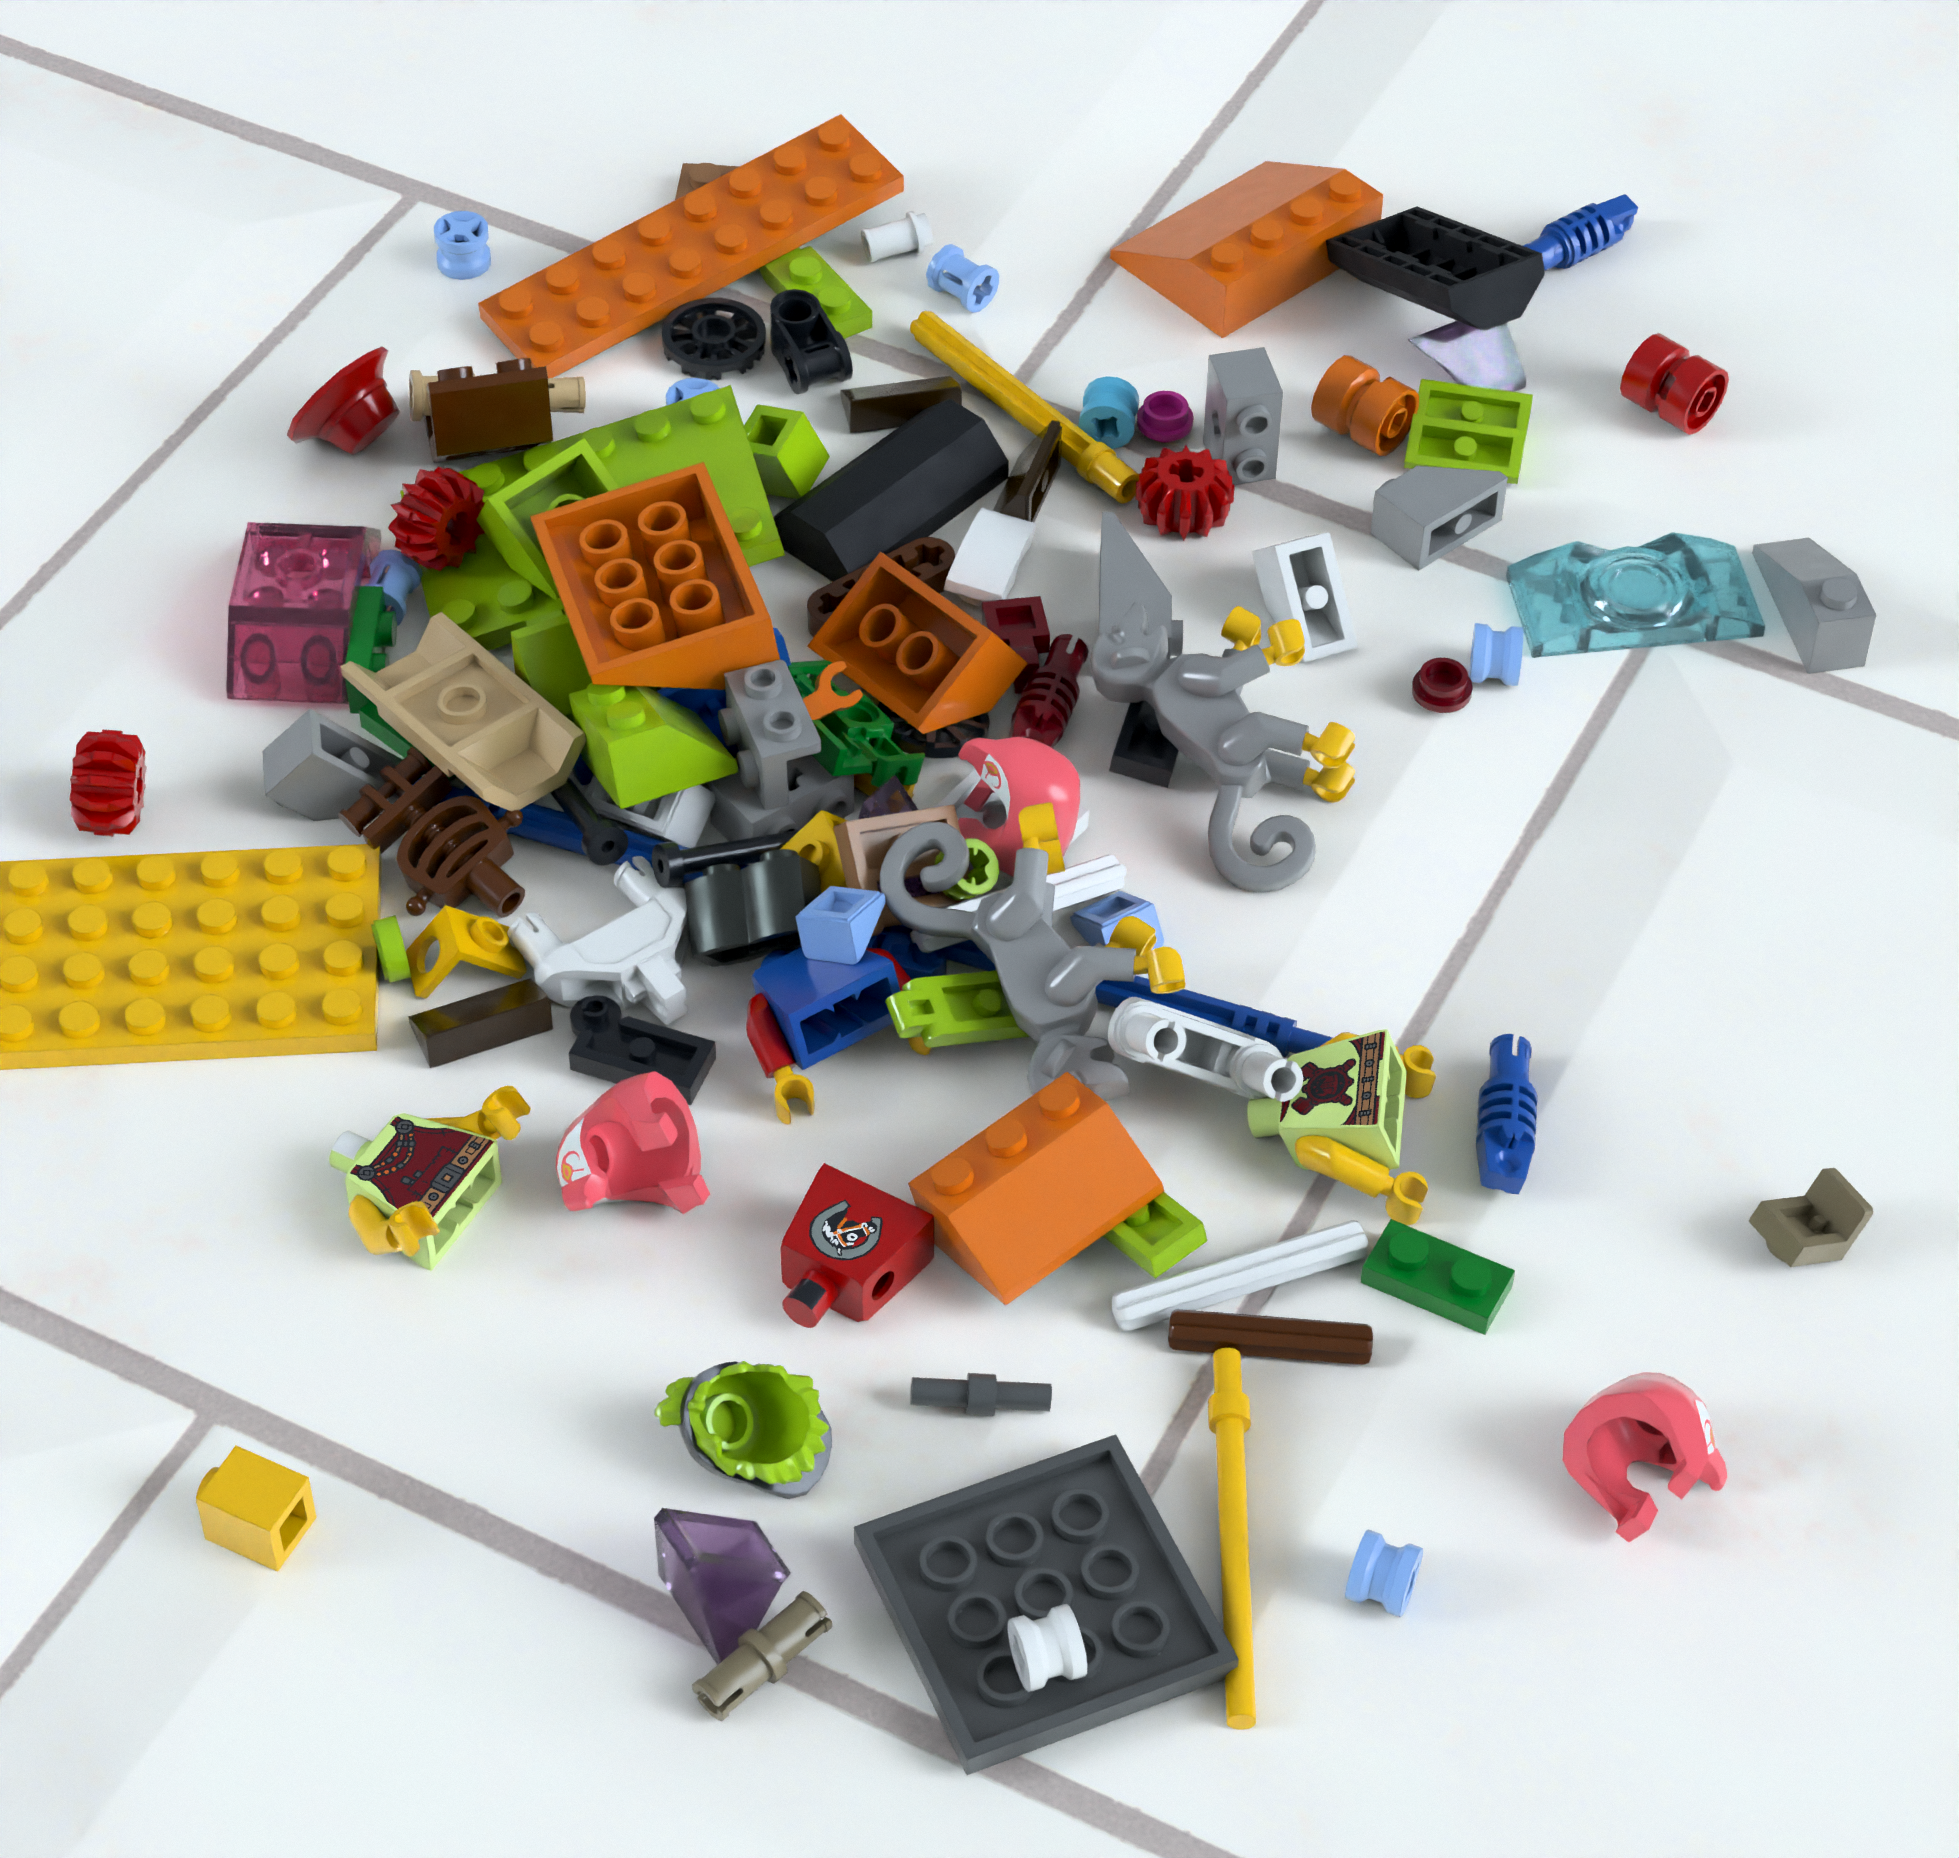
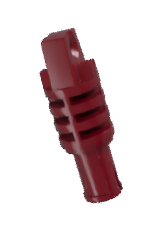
(1050, 694)

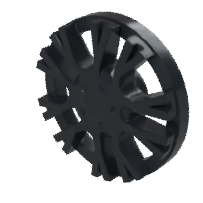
(714, 337)

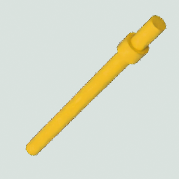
(1229, 1421)

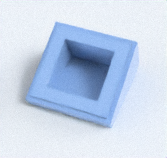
(1100, 918)
(839, 924)

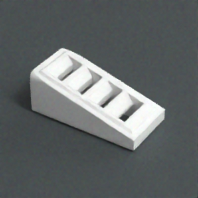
(677, 819)

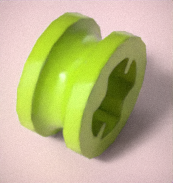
(983, 875)

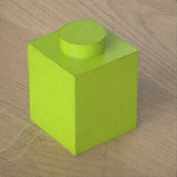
(785, 450)

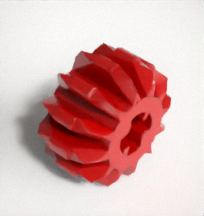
(1184, 492)
(438, 518)
(108, 782)

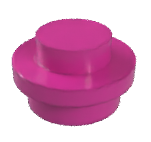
(1165, 417)

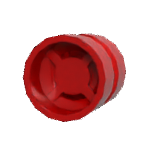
(1670, 381)

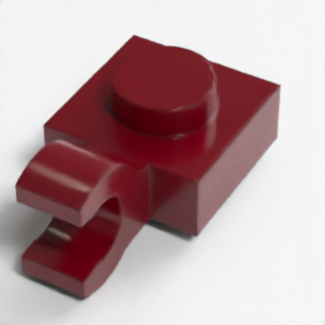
(1022, 627)

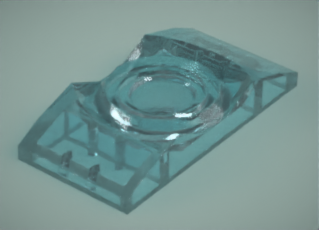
(1633, 596)

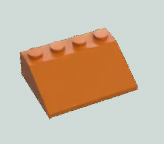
(1250, 241)
(657, 584)

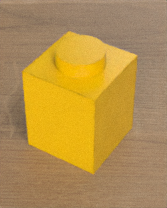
(255, 1507)

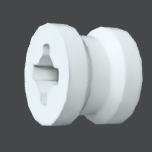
(1047, 1647)

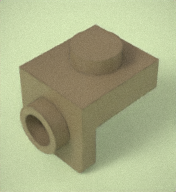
(1815, 1225)

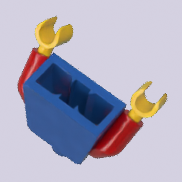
(815, 1010)

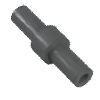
(980, 1394)

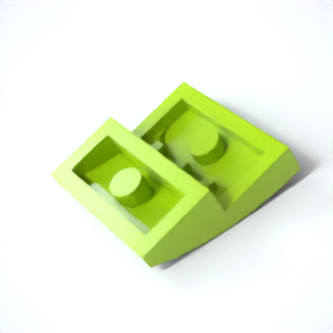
(1469, 428)

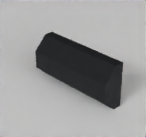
(1442, 266)
(895, 491)

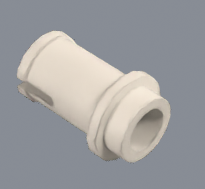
(897, 237)

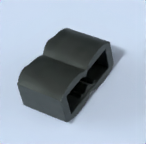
(749, 910)

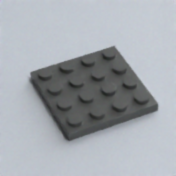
(1017, 1546)

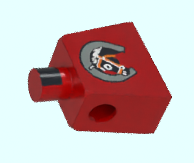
(851, 1249)

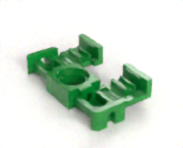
(857, 737)

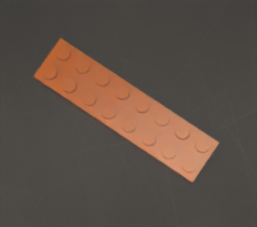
(691, 247)

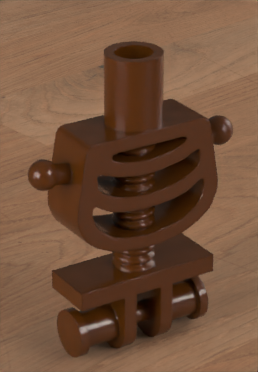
(456, 840)

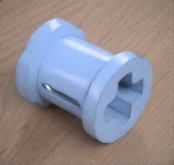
(962, 278)
(398, 582)

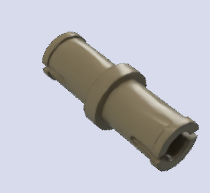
(762, 1656)

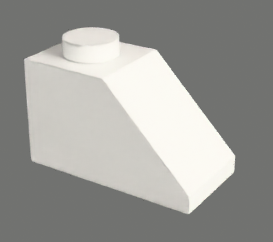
(1305, 584)

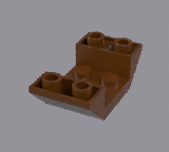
(488, 411)

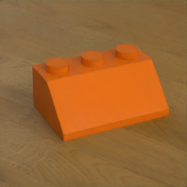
(916, 649)
(1035, 1188)

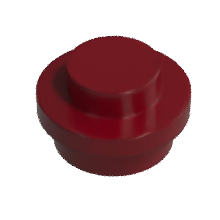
(1442, 686)

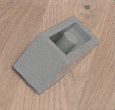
(1436, 510)
(322, 767)

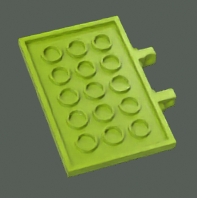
(493, 599)

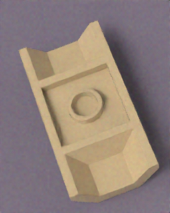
(473, 717)

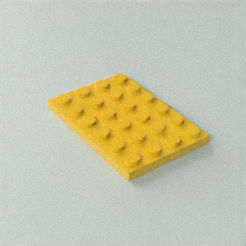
(189, 956)

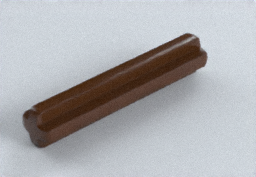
(1271, 1336)

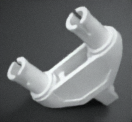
(624, 960)
(1202, 1050)

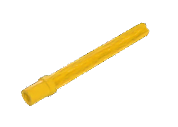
(1092, 459)

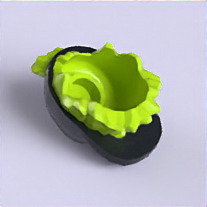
(752, 1425)

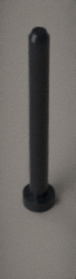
(602, 839)
(672, 864)

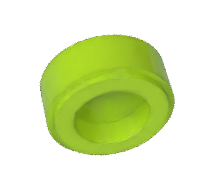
(391, 949)

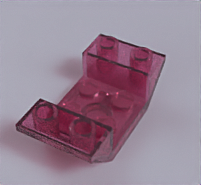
(295, 610)

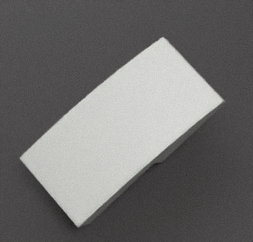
(989, 557)

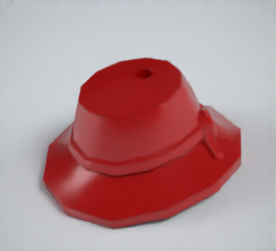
(349, 407)

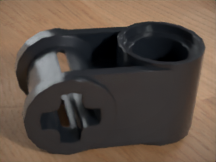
(806, 341)

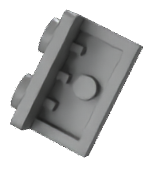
(768, 727)

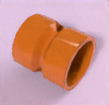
(1359, 404)

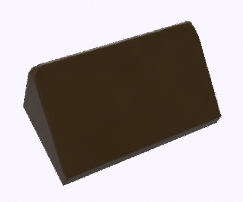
(895, 403)
(1032, 475)
(482, 1022)

